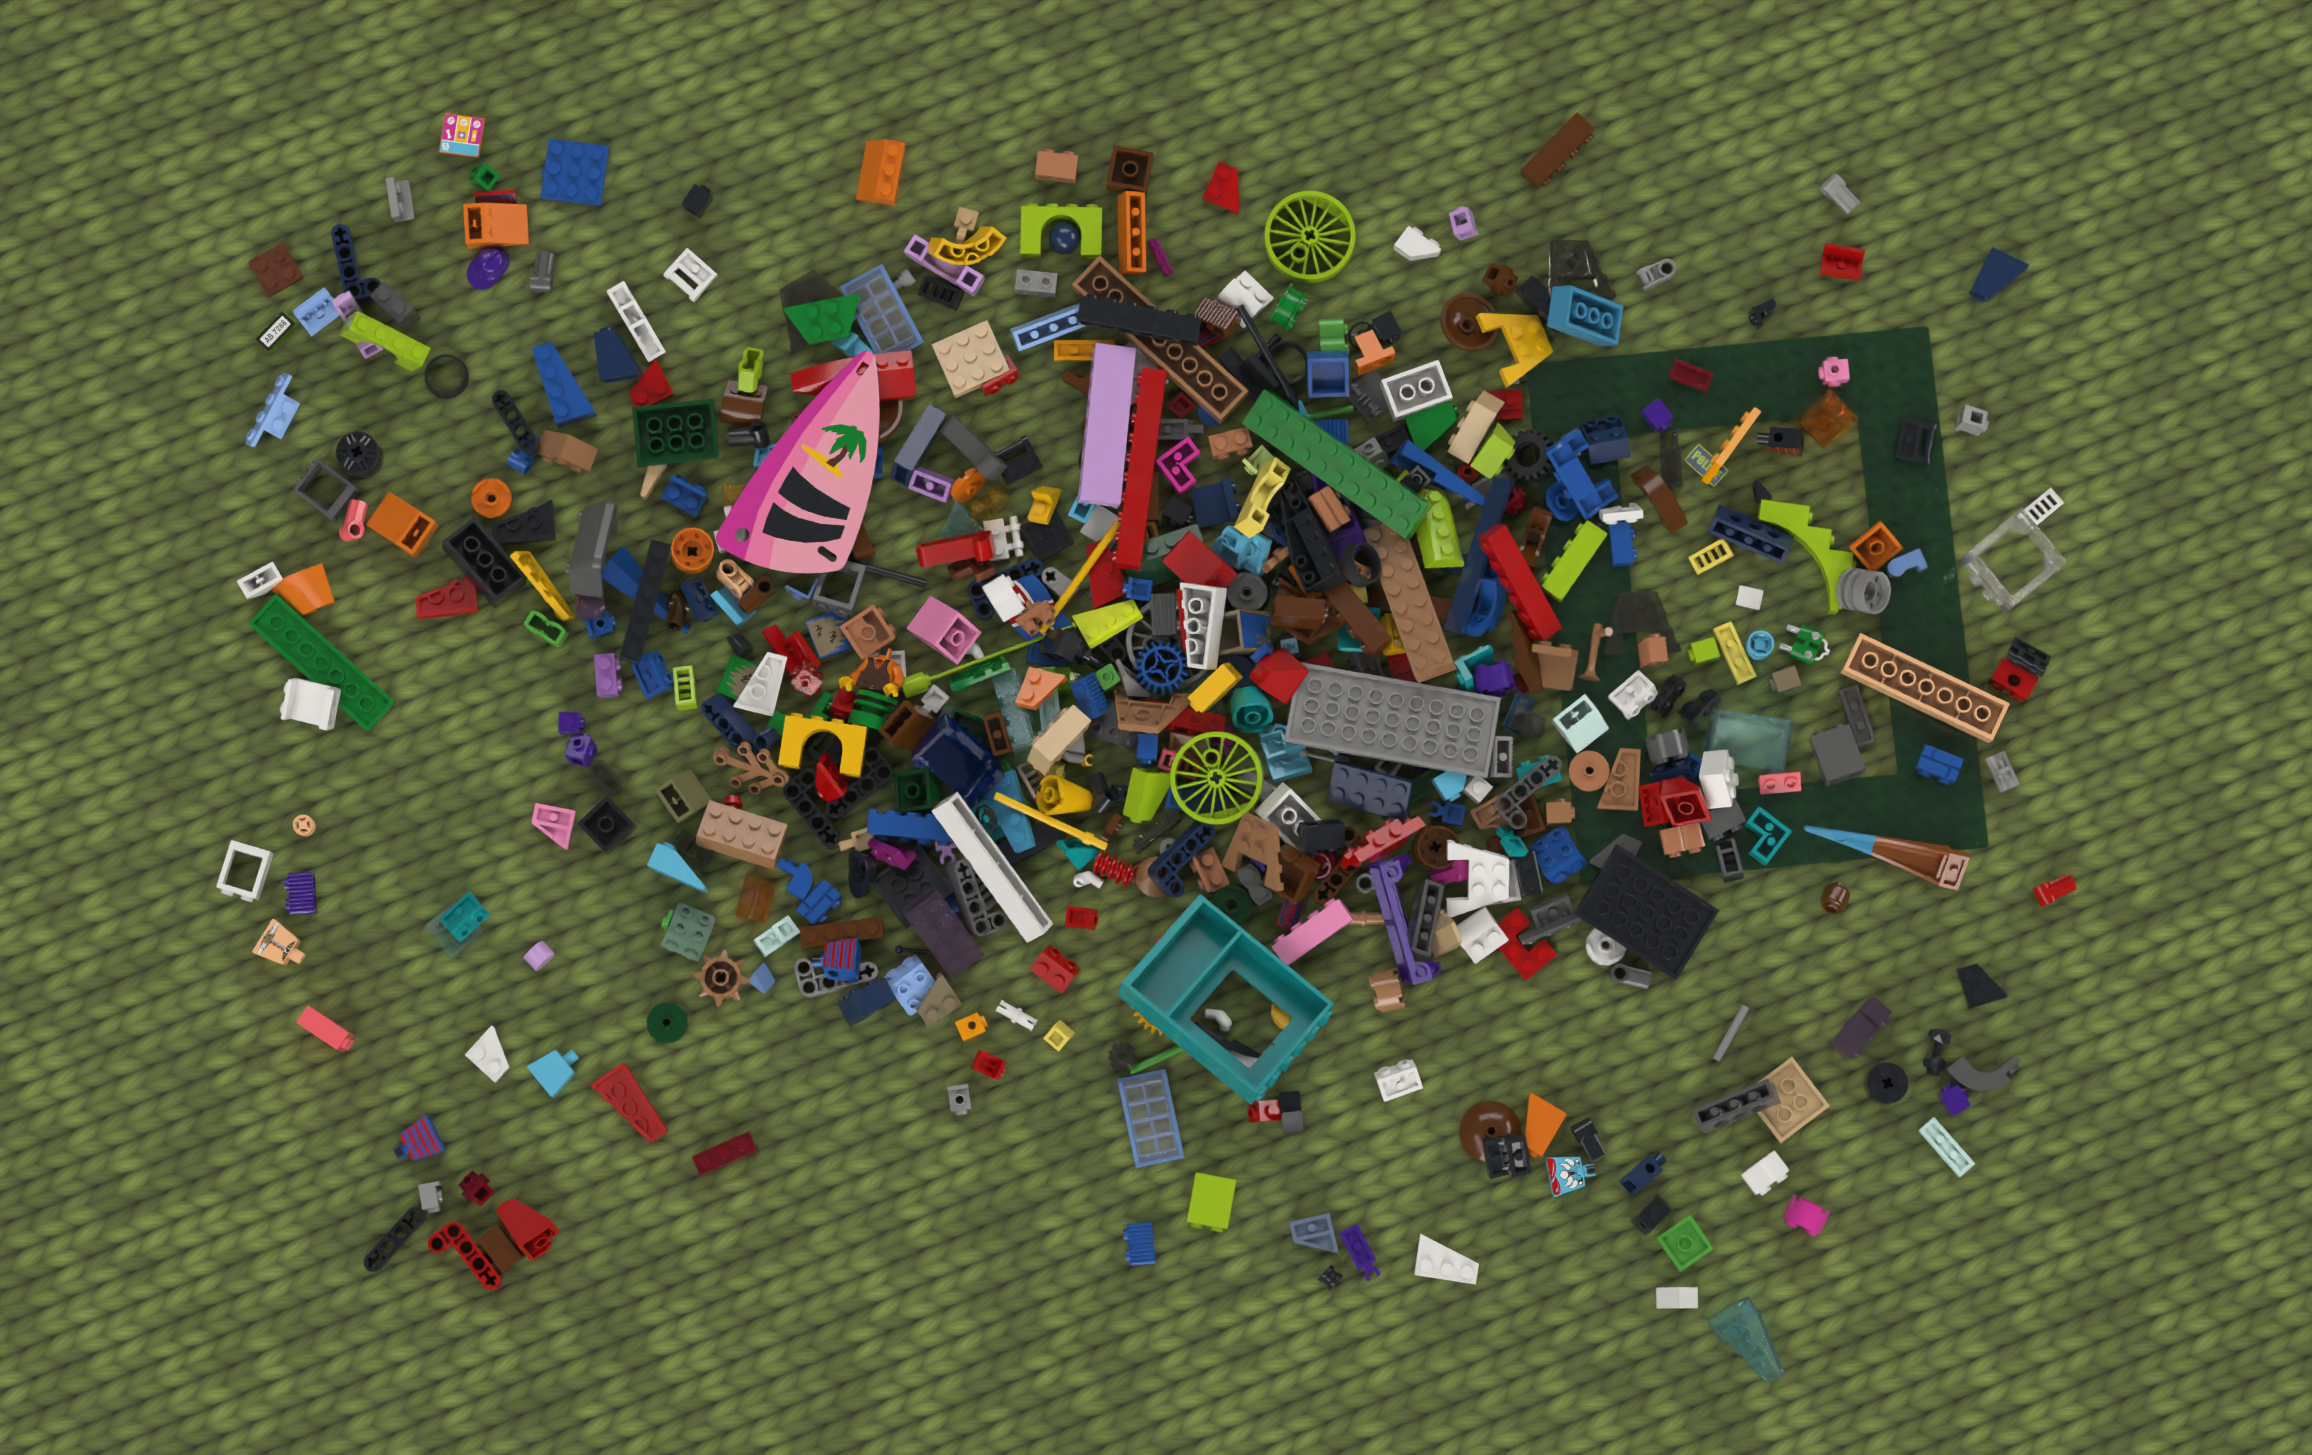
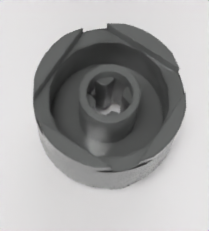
(1667, 745)

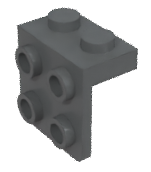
(1106, 728)

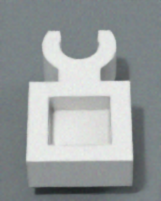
(934, 699)

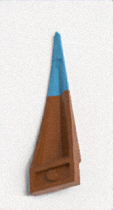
(1927, 860)

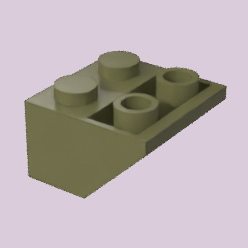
(683, 796)

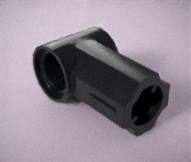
(753, 435)
(1103, 796)
(1587, 1135)

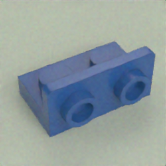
(685, 496)
(653, 674)

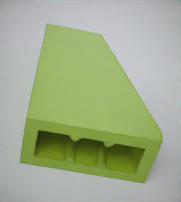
(1145, 793)

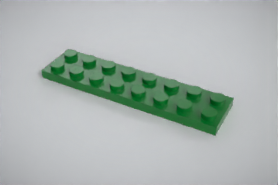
(321, 662)

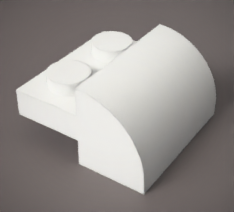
(1248, 292)
(1480, 934)

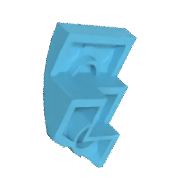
(1243, 551)
(1282, 758)

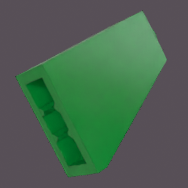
(1430, 424)

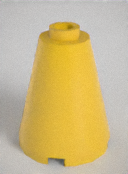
(1062, 796)

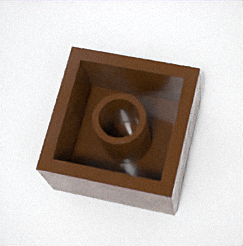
(1130, 170)

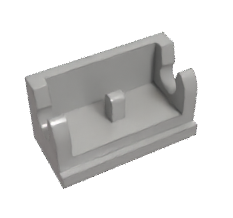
(1249, 789)

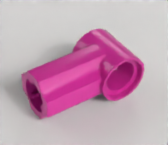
(1454, 873)

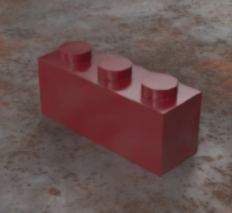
(725, 1153)

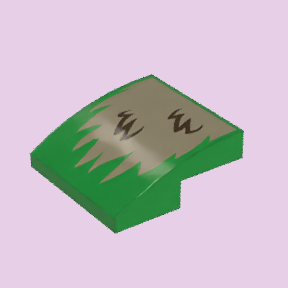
(735, 677)

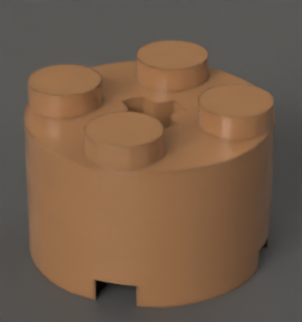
(1388, 990)

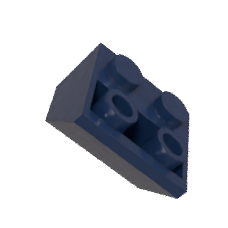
(1606, 439)

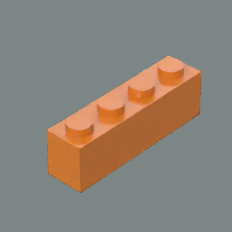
(1131, 233)

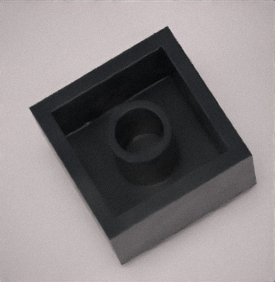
(607, 825)

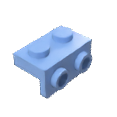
(316, 312)

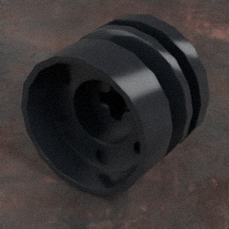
(364, 465)

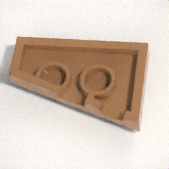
(1623, 783)

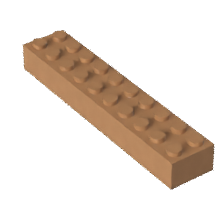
(1185, 364)

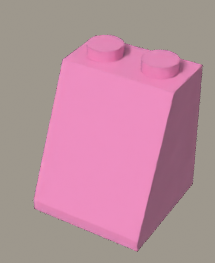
(944, 630)

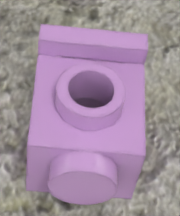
(1461, 230)

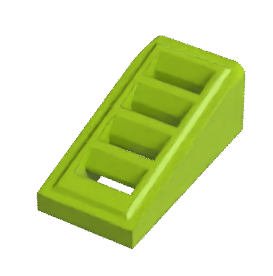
(680, 699)

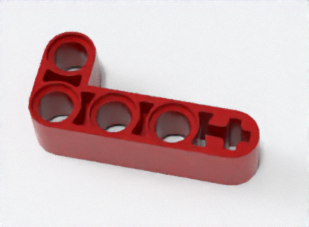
(957, 548)
(469, 1258)

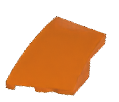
(306, 590)

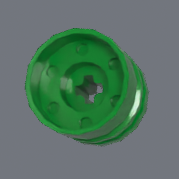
(873, 710)

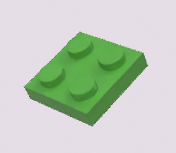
(1684, 1243)

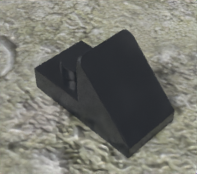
(1291, 1112)

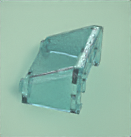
(1750, 739)

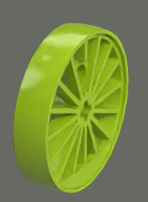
(1328, 205)
(1227, 815)

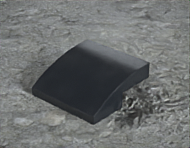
(1506, 1156)

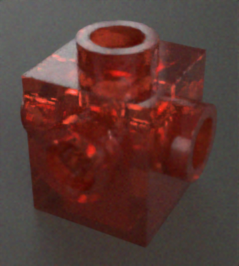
(806, 677)

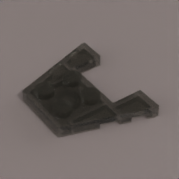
(1576, 261)
(805, 290)
(1638, 614)

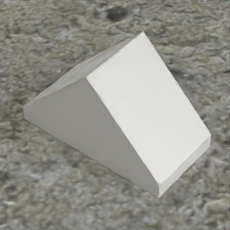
(260, 581)
(1676, 1297)

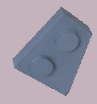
(1315, 1232)

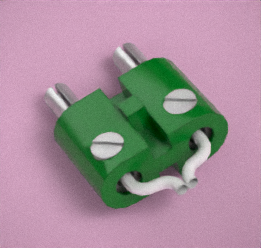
(1807, 644)

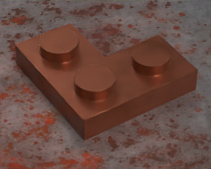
(981, 569)

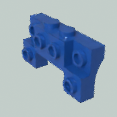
(1577, 484)

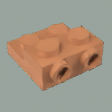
(869, 632)

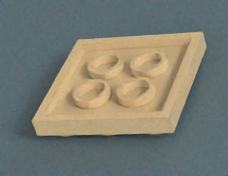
(970, 358)
(1798, 1100)

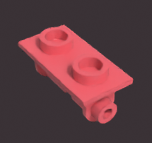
(1779, 783)

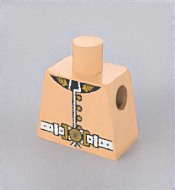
(279, 945)

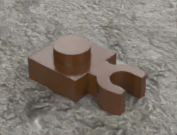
(1114, 826)

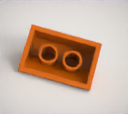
(881, 171)

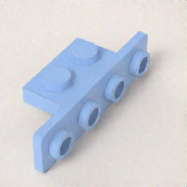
(276, 414)

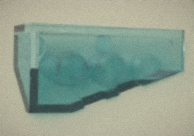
(1746, 1332)

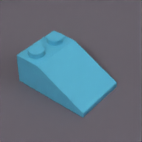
(669, 863)

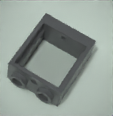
(343, 500)
(841, 609)

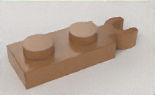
(1279, 556)

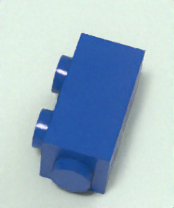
(1621, 544)

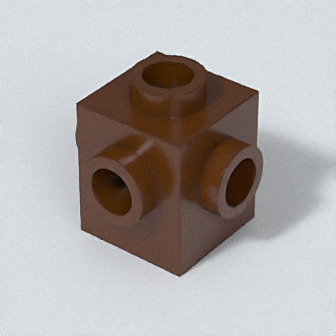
(1504, 279)

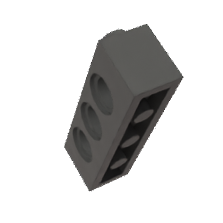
(1424, 919)
(1736, 1106)

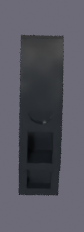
(1237, 1049)

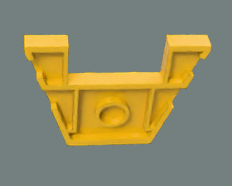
(1525, 339)

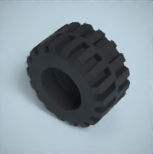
(1541, 468)

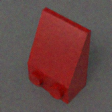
(1198, 563)

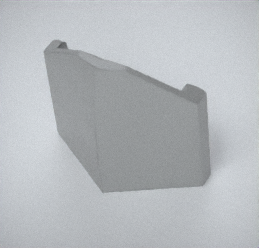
(1130, 683)

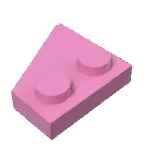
(555, 823)

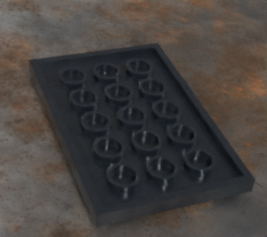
(1646, 912)

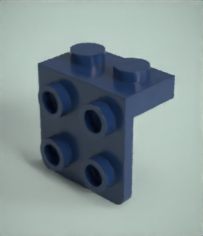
(1215, 503)

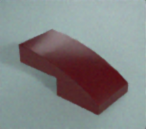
(1182, 405)

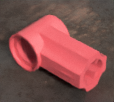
(354, 519)

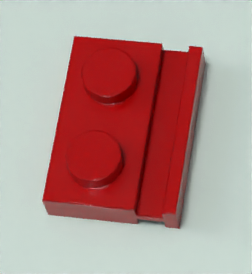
(1512, 407)

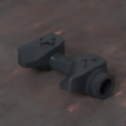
(1935, 1063)

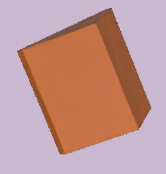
(1876, 547)

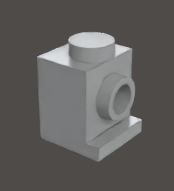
(1972, 420)
(954, 1092)
(431, 1196)

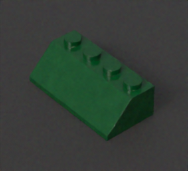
(1153, 553)

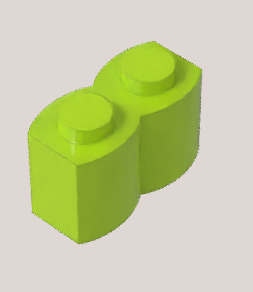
(750, 369)

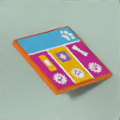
(462, 135)

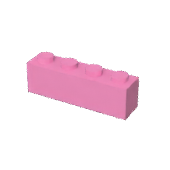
(1313, 932)

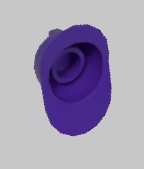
(488, 267)

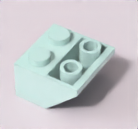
(1580, 723)

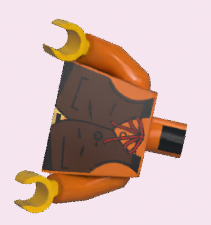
(876, 674)

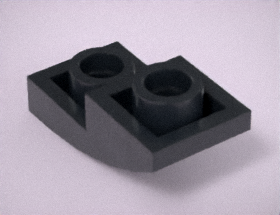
(1417, 479)

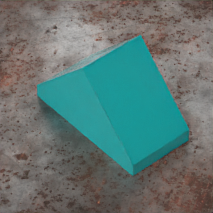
(1078, 852)

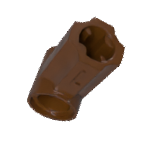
(755, 597)

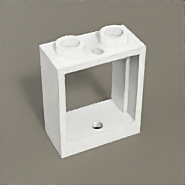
(266, 857)

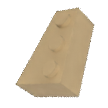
(1058, 738)

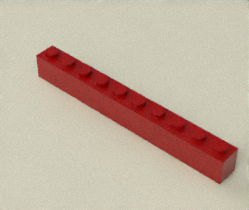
(1141, 469)

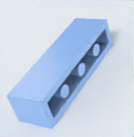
(1046, 327)

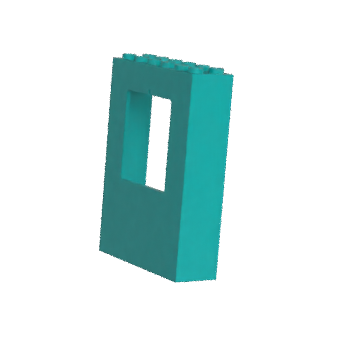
(1192, 964)

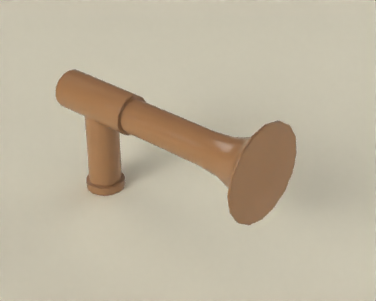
(1598, 632)

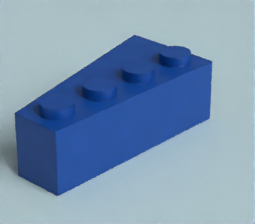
(562, 390)

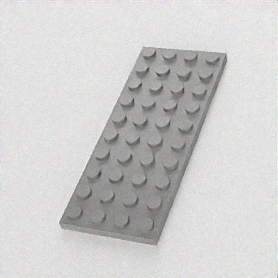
(1394, 720)

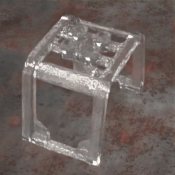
(1993, 589)

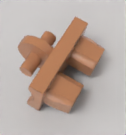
(1034, 614)

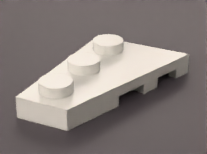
(1443, 1263)

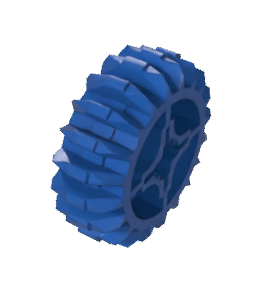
(1153, 671)

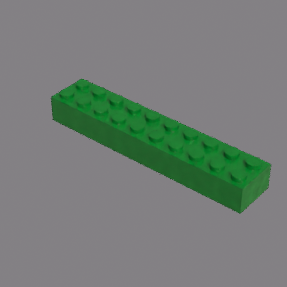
(1337, 464)

